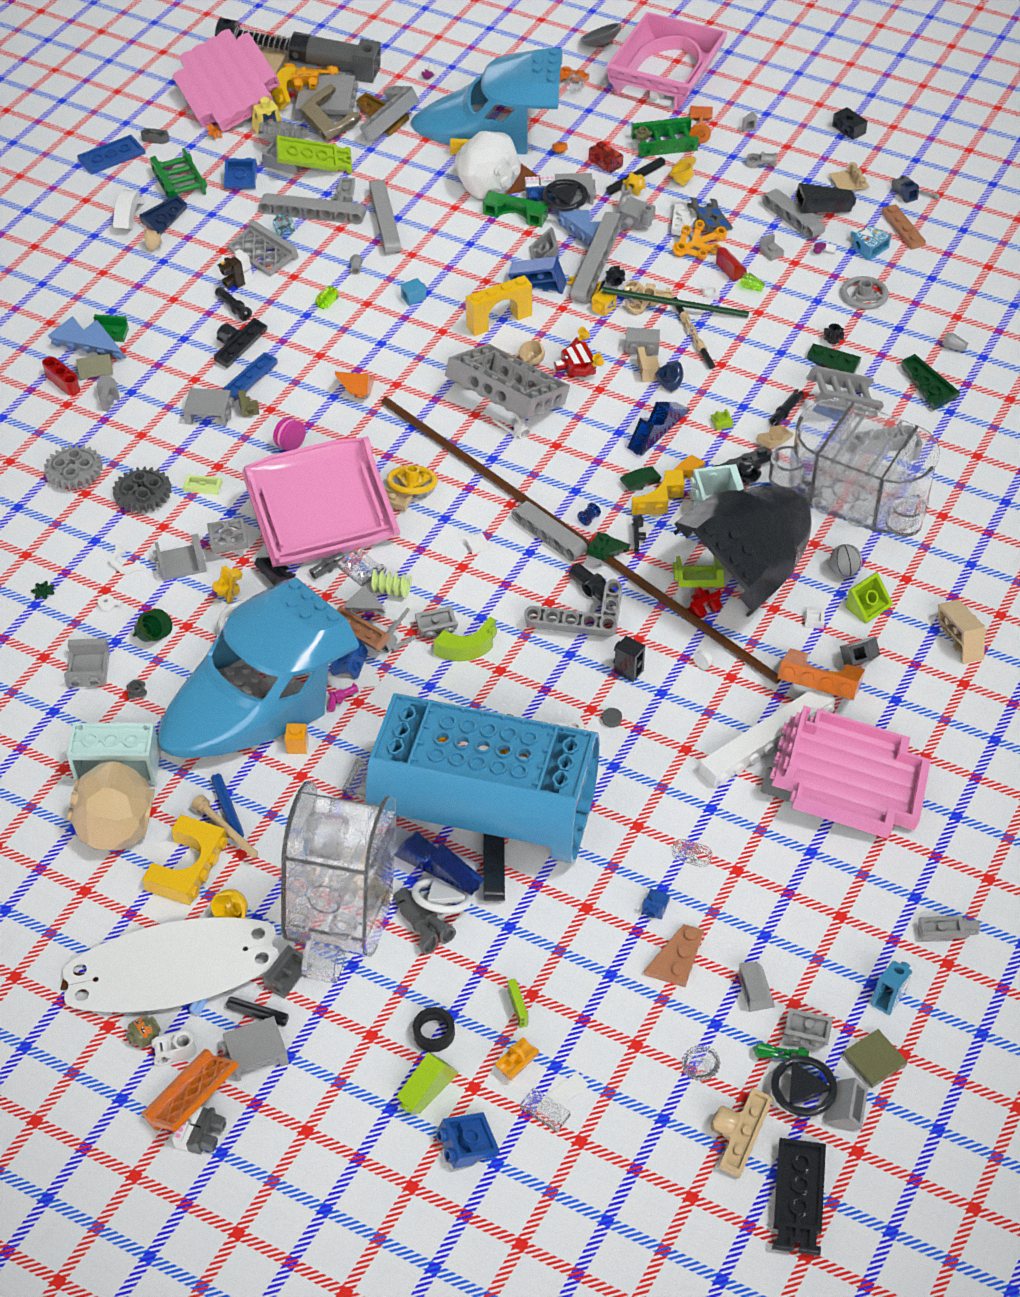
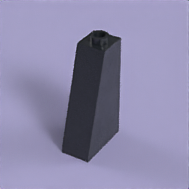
(824, 199)

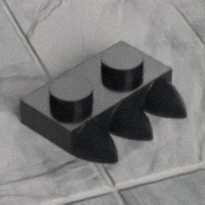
(274, 574)

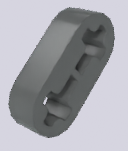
(155, 136)

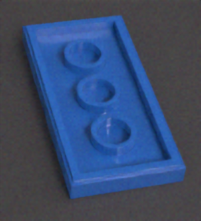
(111, 154)

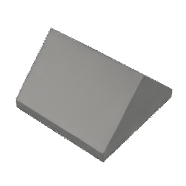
(545, 246)
(364, 601)

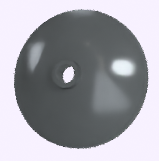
(601, 35)

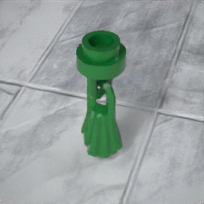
(764, 1050)

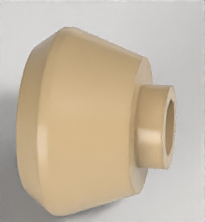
(152, 240)

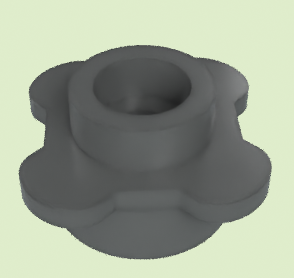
(136, 689)

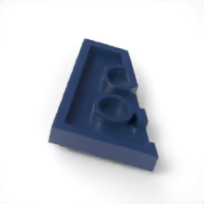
(163, 214)

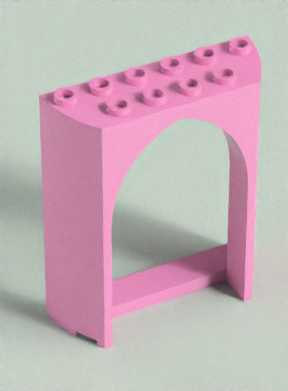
(659, 34)

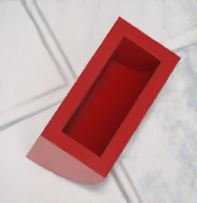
(729, 264)

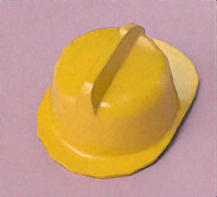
(683, 170)

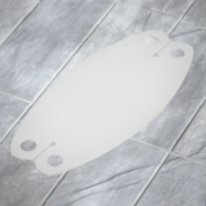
(170, 964)

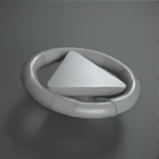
(865, 292)

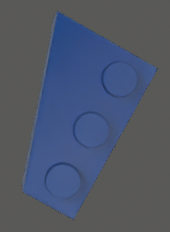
(541, 272)

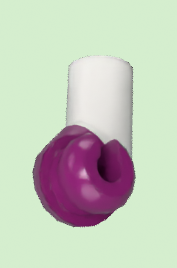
(430, 72)
(818, 247)

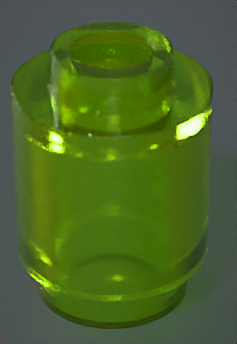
(327, 297)

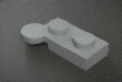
(345, 190)

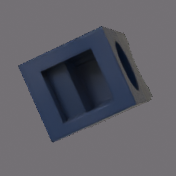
(906, 188)

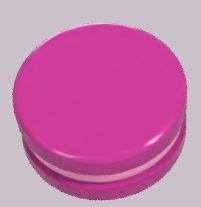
(289, 434)

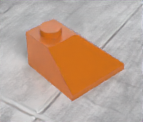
(356, 383)

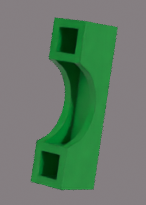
(497, 204)

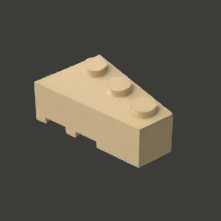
(964, 629)

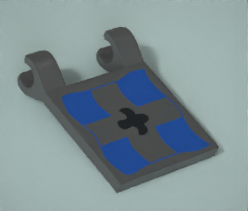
(710, 215)

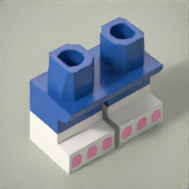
(534, 191)

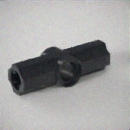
(591, 583)

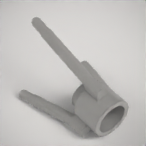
(391, 644)

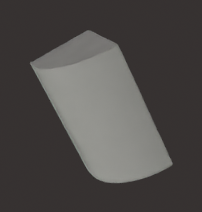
(755, 986)
(849, 1106)

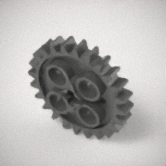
(142, 490)

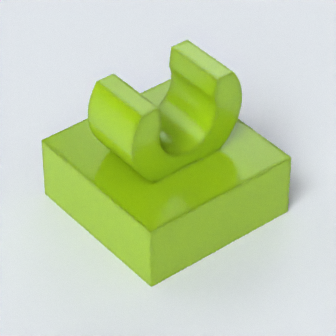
(722, 420)

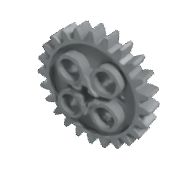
(283, 129)
(73, 467)

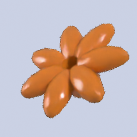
(214, 131)

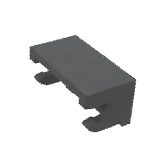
(284, 972)

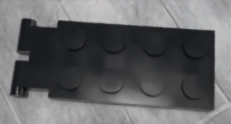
(799, 1195)

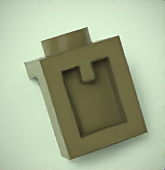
(247, 407)

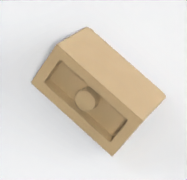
(647, 365)

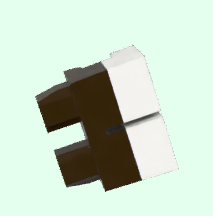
(236, 270)

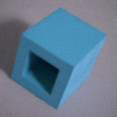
(413, 291)

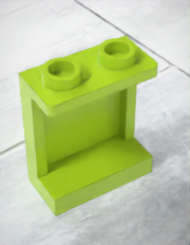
(699, 575)

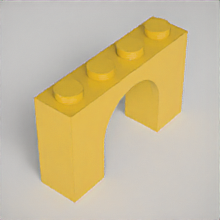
(481, 303)
(185, 883)

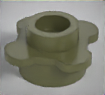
(642, 133)

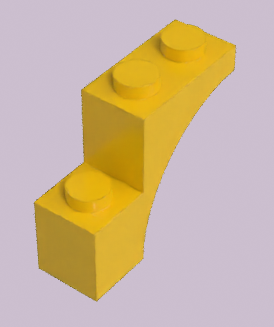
(657, 500)

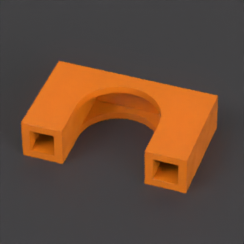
(840, 683)

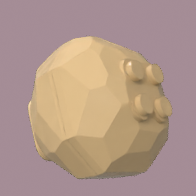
(111, 807)

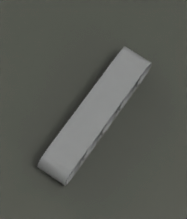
(789, 211)
(549, 531)

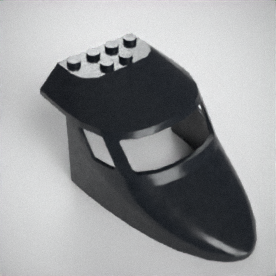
(753, 535)

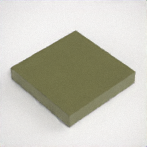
(875, 1058)

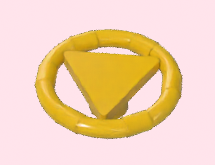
(412, 480)

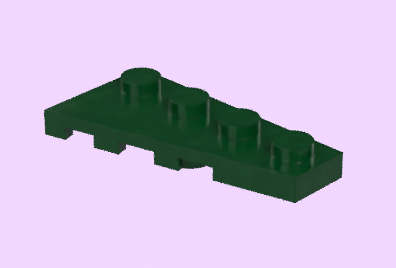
(932, 385)

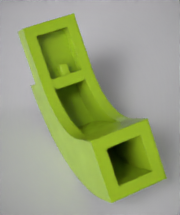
(466, 647)

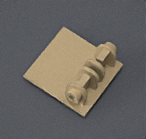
(850, 179)

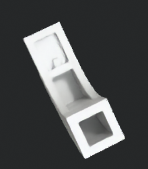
(125, 208)

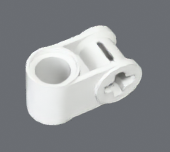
(172, 1048)

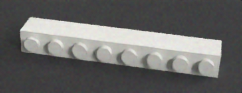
(759, 739)

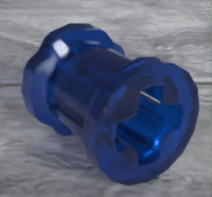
(589, 514)

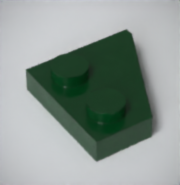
(605, 546)

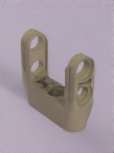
(320, 121)

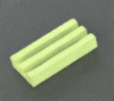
(212, 487)

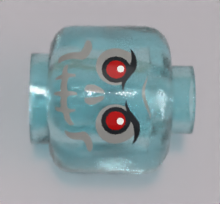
(284, 225)

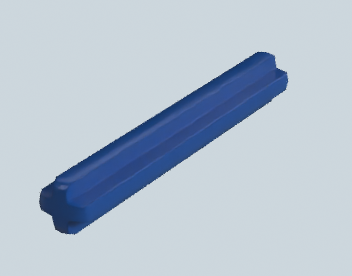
(226, 803)

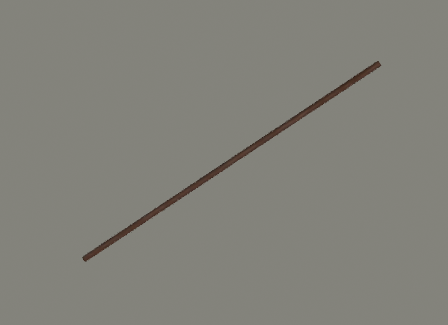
(614, 563)

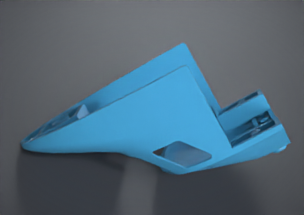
(510, 80)
(279, 634)

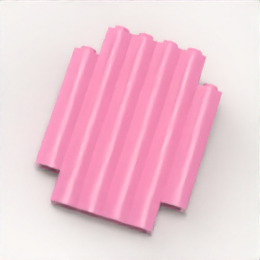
(225, 79)
(850, 772)

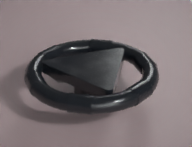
(565, 194)
(804, 1086)

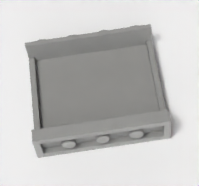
(342, 100)

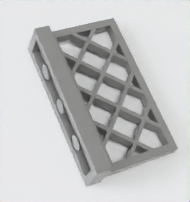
(270, 240)

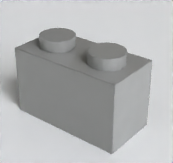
(642, 338)

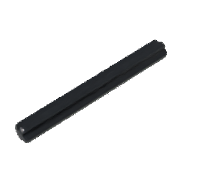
(645, 170)

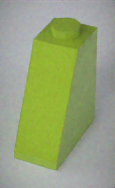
(426, 1083)

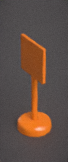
(701, 129)

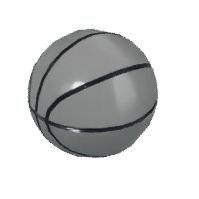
(845, 560)

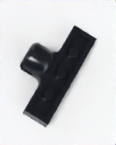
(237, 341)
(749, 463)

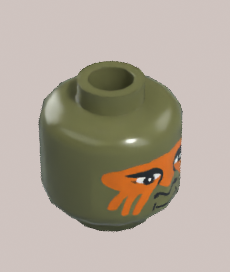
(143, 1031)

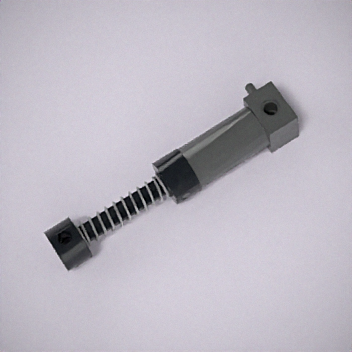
(305, 48)

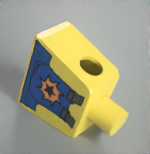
(264, 112)

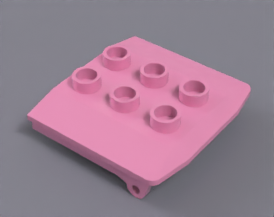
(319, 501)

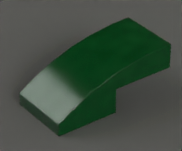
(638, 478)

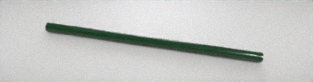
(676, 302)

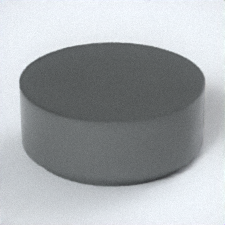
(612, 717)

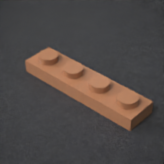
(903, 227)
(365, 631)

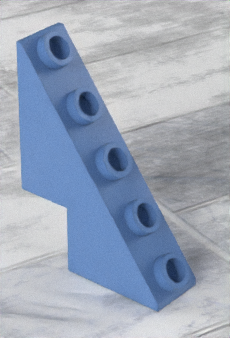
(578, 224)
(92, 338)

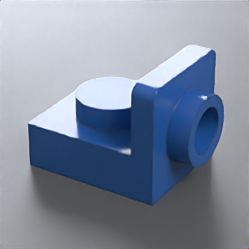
(655, 904)

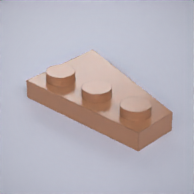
(677, 957)

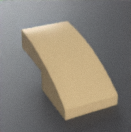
(776, 436)

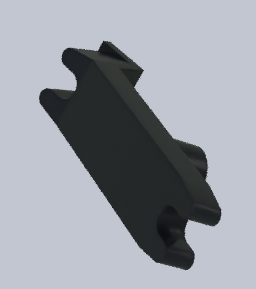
(637, 523)

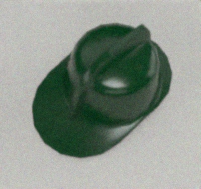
(153, 625)

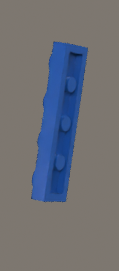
(251, 374)

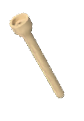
(202, 805)

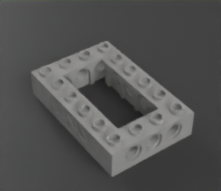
(507, 381)

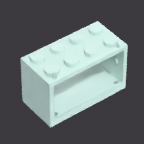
(713, 481)
(118, 742)

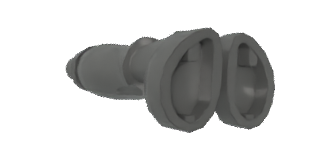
(421, 920)

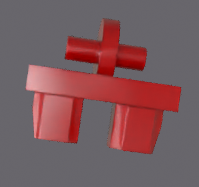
(702, 599)

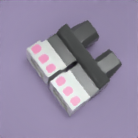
(196, 1131)

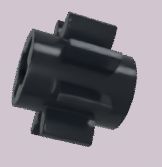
(615, 275)
(834, 333)

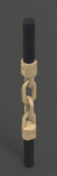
(701, 347)

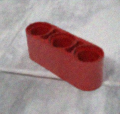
(61, 375)

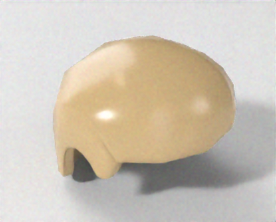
(532, 352)

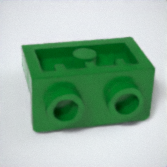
(115, 326)

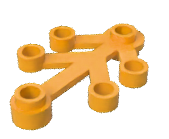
(331, 70)
(682, 248)

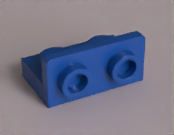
(351, 662)

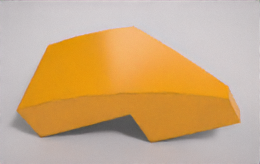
(689, 464)

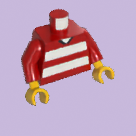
(577, 357)

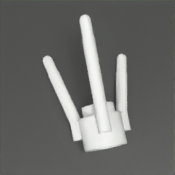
(520, 427)

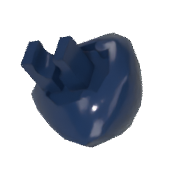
(670, 375)

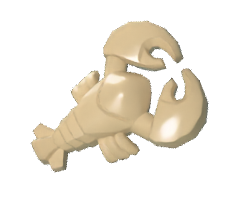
(639, 306)

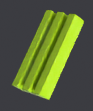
(517, 1003)

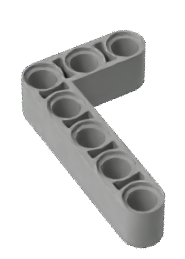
(399, 102)
(581, 617)

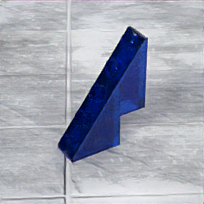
(651, 429)
(439, 862)

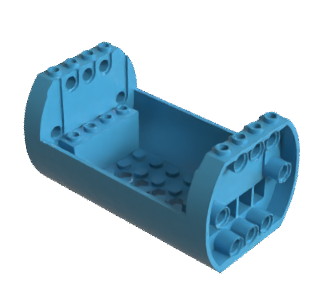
(480, 790)

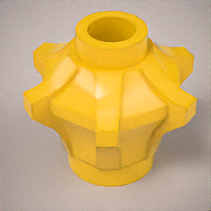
(636, 182)

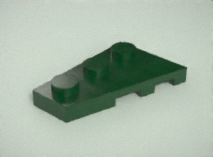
(833, 358)

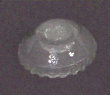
(701, 1063)

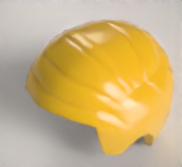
(229, 904)

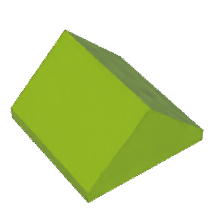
(868, 598)

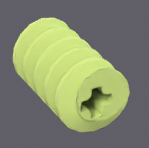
(390, 584)

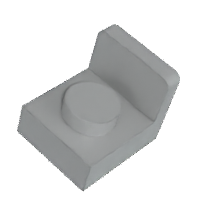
(770, 248)

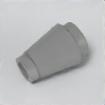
(954, 342)

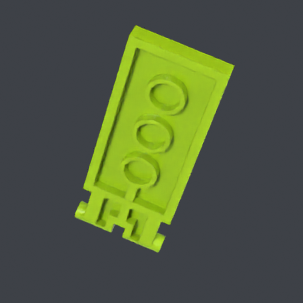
(313, 154)

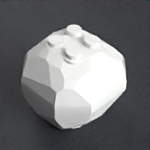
(488, 163)

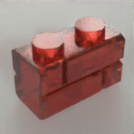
(605, 157)

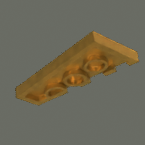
(371, 105)

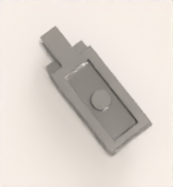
(947, 927)

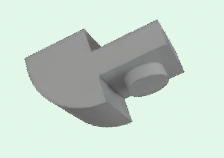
(107, 391)

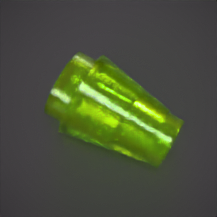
(751, 282)

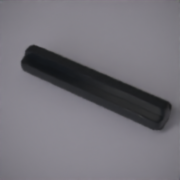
(256, 1010)

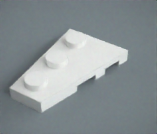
(682, 216)

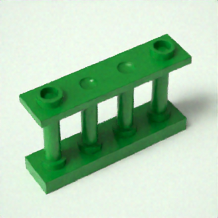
(663, 128)
(167, 183)

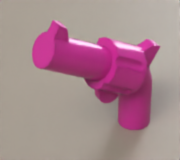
(339, 695)

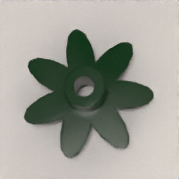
(42, 590)

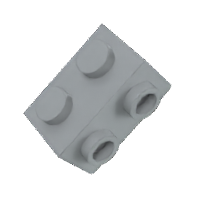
(435, 621)
(808, 1026)

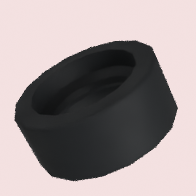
(432, 1014)

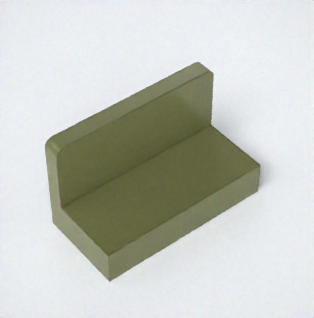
(94, 366)

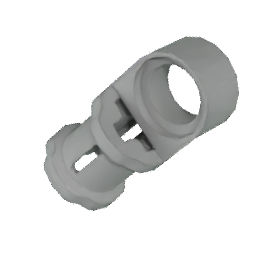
(760, 159)

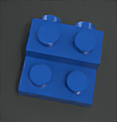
(240, 173)
(466, 1139)

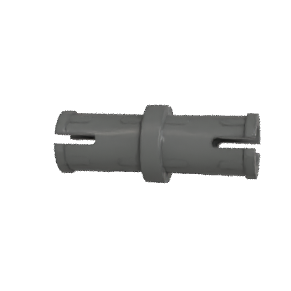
(318, 571)

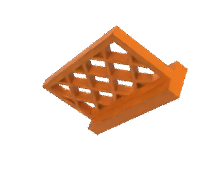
(201, 1075)

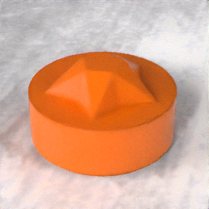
(560, 147)

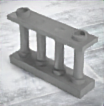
(844, 380)

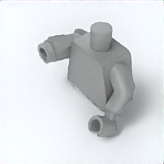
(635, 212)

